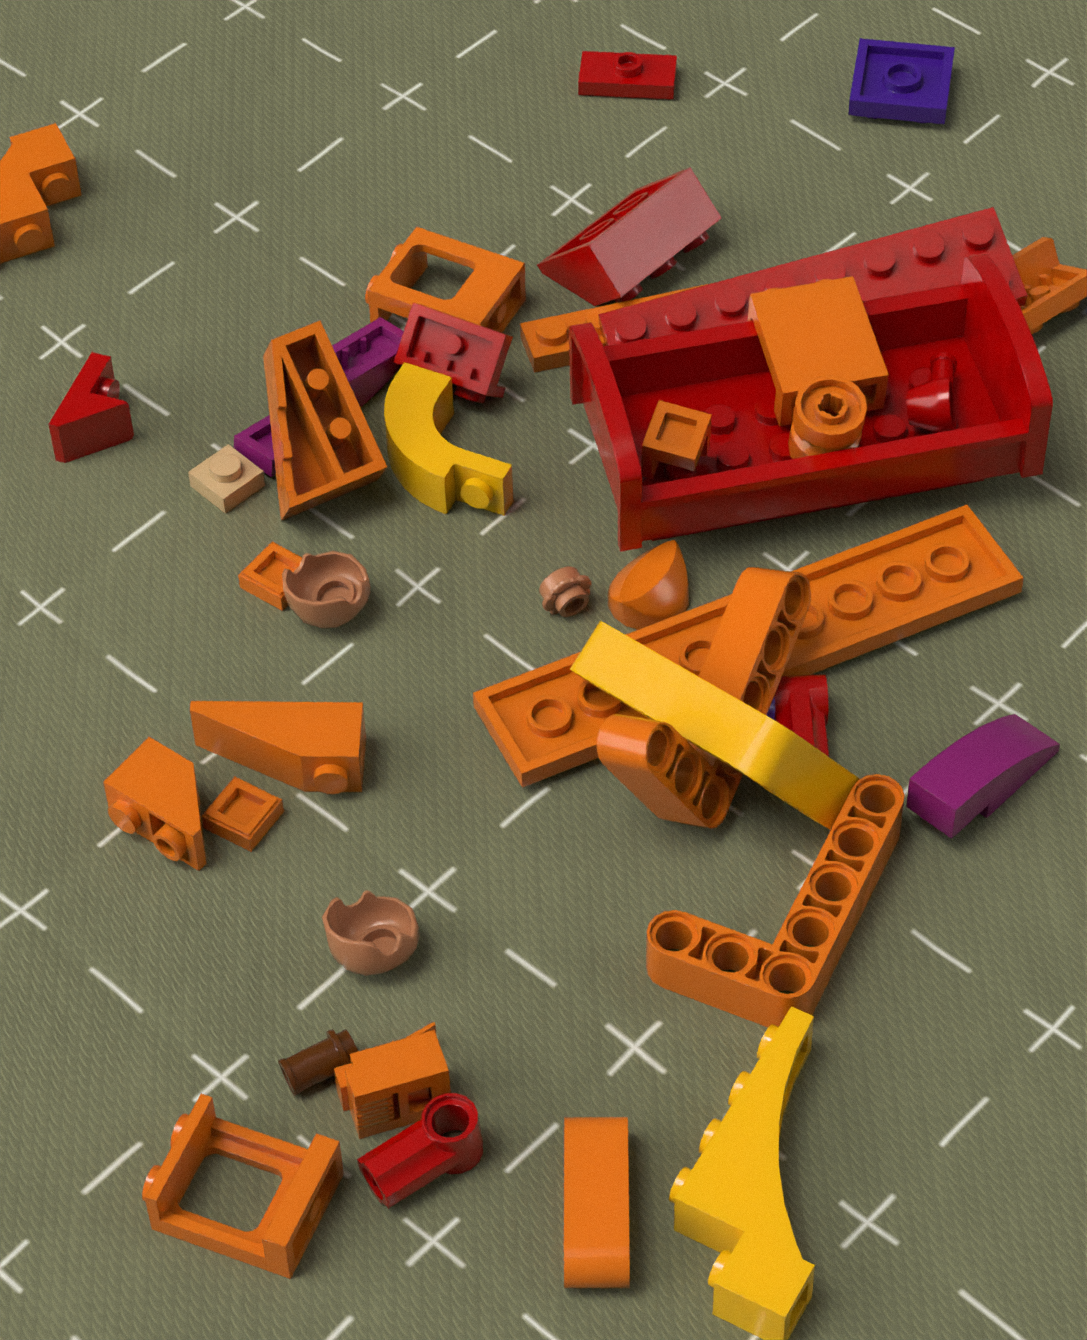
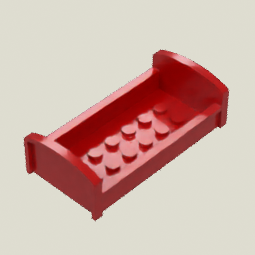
(748, 471)

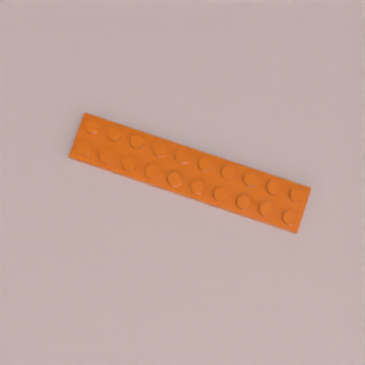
(857, 604)

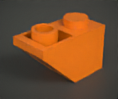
(160, 801)

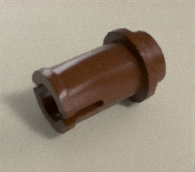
(317, 1061)

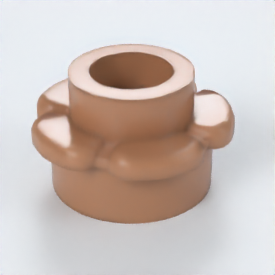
(565, 592)

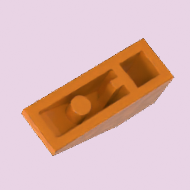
(293, 742)

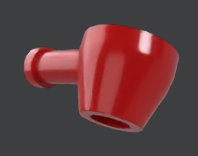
(932, 403)

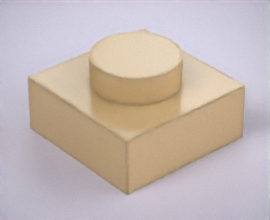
(226, 478)

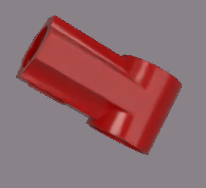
(804, 708)
(421, 1151)

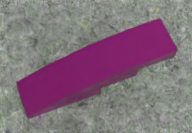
(368, 365)

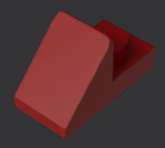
(91, 413)

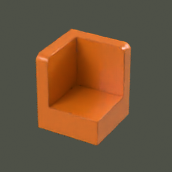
(675, 438)

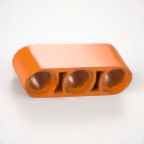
(596, 1202)

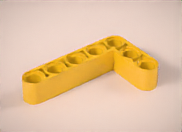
(716, 723)

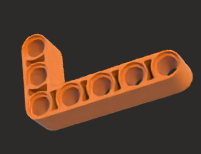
(744, 661)
(865, 829)

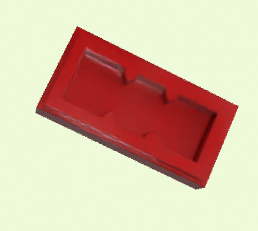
(627, 75)

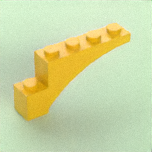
(737, 1197)

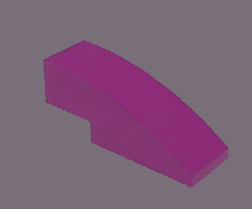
(978, 773)

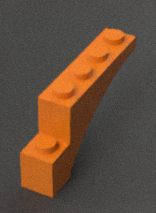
(33, 175)

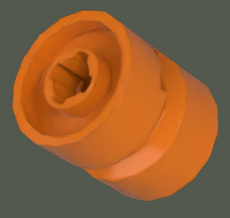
(827, 417)

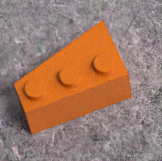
(315, 423)

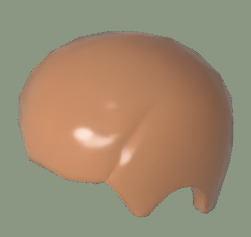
(327, 589)
(371, 933)

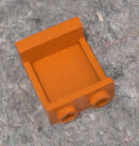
(814, 334)

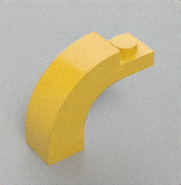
(426, 463)

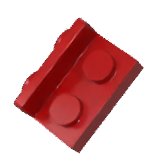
(455, 349)

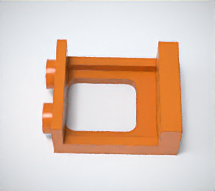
(486, 298)
(294, 1213)

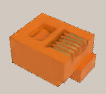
(393, 1082)

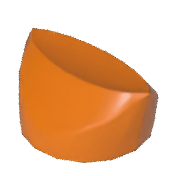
(650, 587)

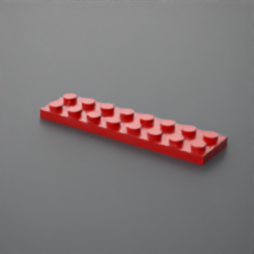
(881, 268)

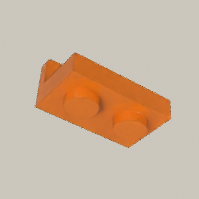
(1049, 285)

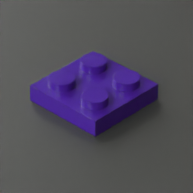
(901, 81)

